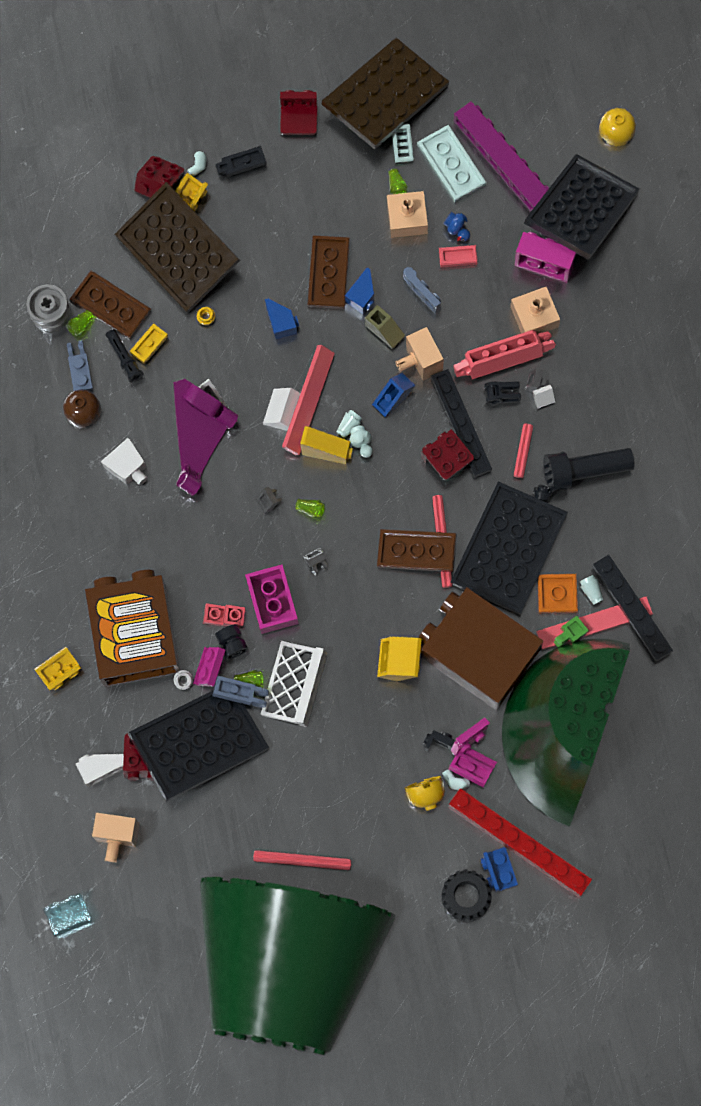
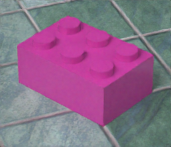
(544, 257)
(271, 599)

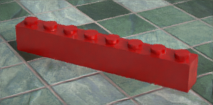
(519, 843)

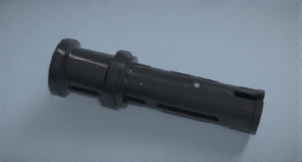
(128, 362)

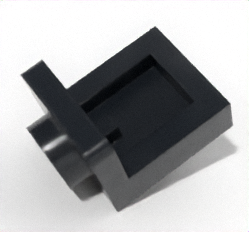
(443, 739)

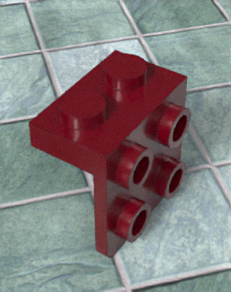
(298, 112)
(155, 175)
(447, 454)
(132, 762)

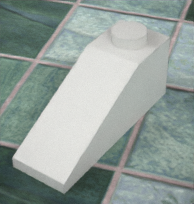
(99, 767)

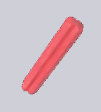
(523, 450)

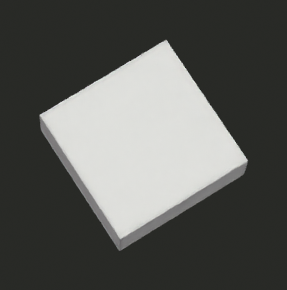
(544, 396)

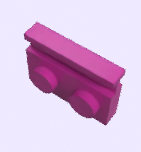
(209, 666)
(473, 734)
(473, 766)

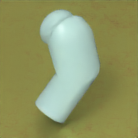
(200, 163)
(455, 783)

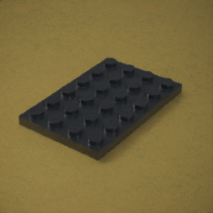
(582, 206)
(509, 547)
(197, 743)

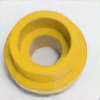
(203, 311)

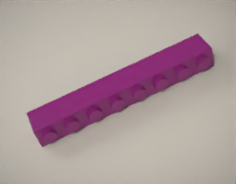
(500, 154)

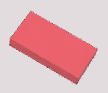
(458, 256)

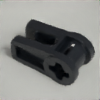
(495, 395)

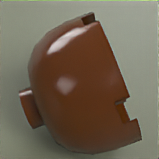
(82, 408)

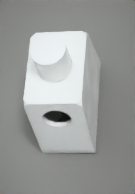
(126, 463)

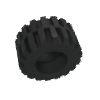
(469, 878)

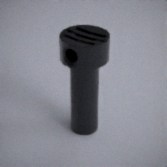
(561, 470)

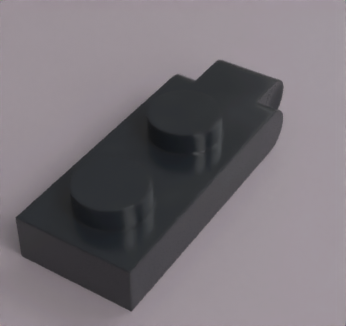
(241, 162)

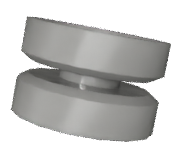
(48, 308)

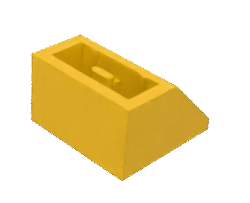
(399, 658)

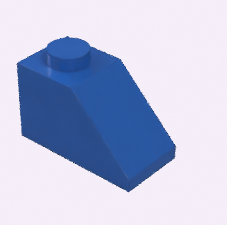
(361, 293)
(281, 319)
(393, 394)

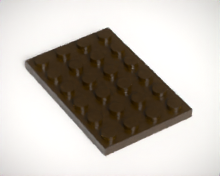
(385, 93)
(177, 247)

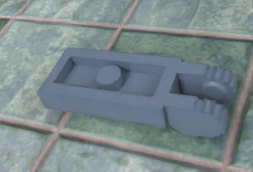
(421, 289)
(79, 368)
(239, 691)

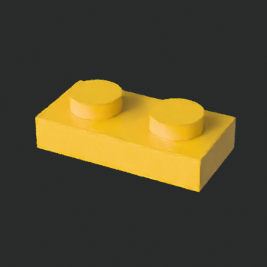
(149, 343)

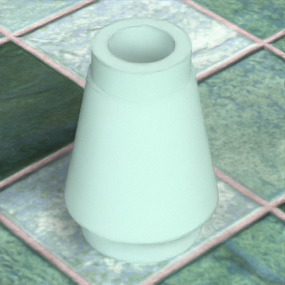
(348, 422)
(592, 589)

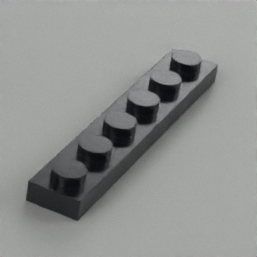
(461, 421)
(632, 608)

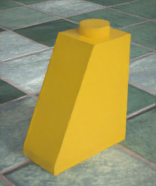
(325, 446)

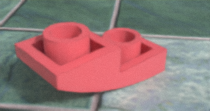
(223, 615)

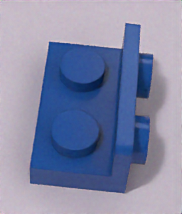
(499, 870)

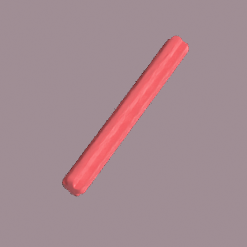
(440, 525)
(302, 860)

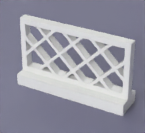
(310, 683)

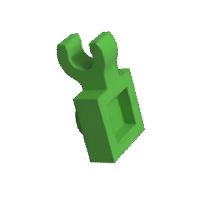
(572, 631)

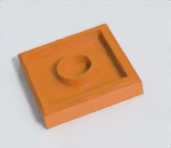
(557, 593)

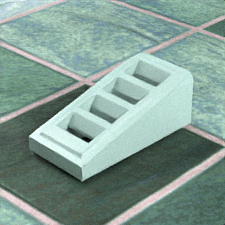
(404, 128)

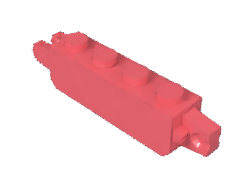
(504, 354)

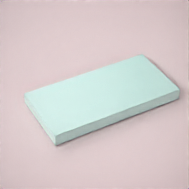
(451, 163)

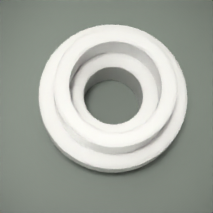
(187, 684)

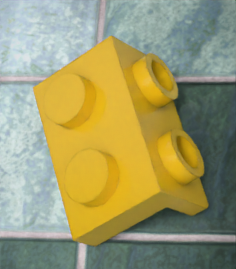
(191, 190)
(58, 669)

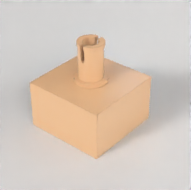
(407, 214)
(535, 311)
(422, 354)
(116, 832)

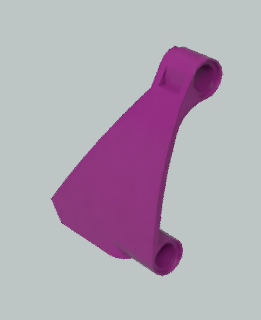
(200, 425)

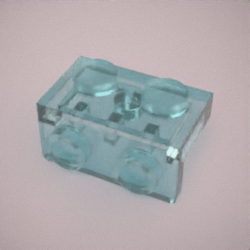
(67, 914)

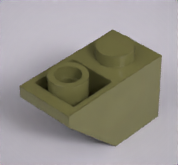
(384, 327)

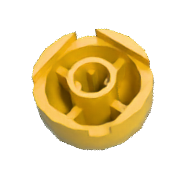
(617, 127)
(426, 793)

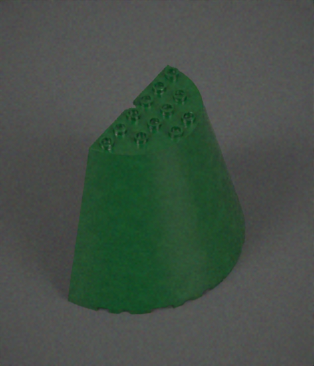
(559, 720)
(285, 960)

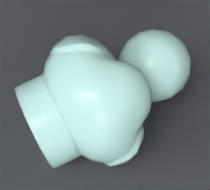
(361, 439)

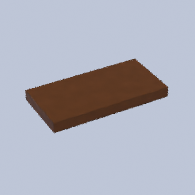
(328, 272)
(110, 304)
(416, 550)

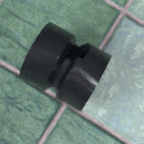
(231, 641)

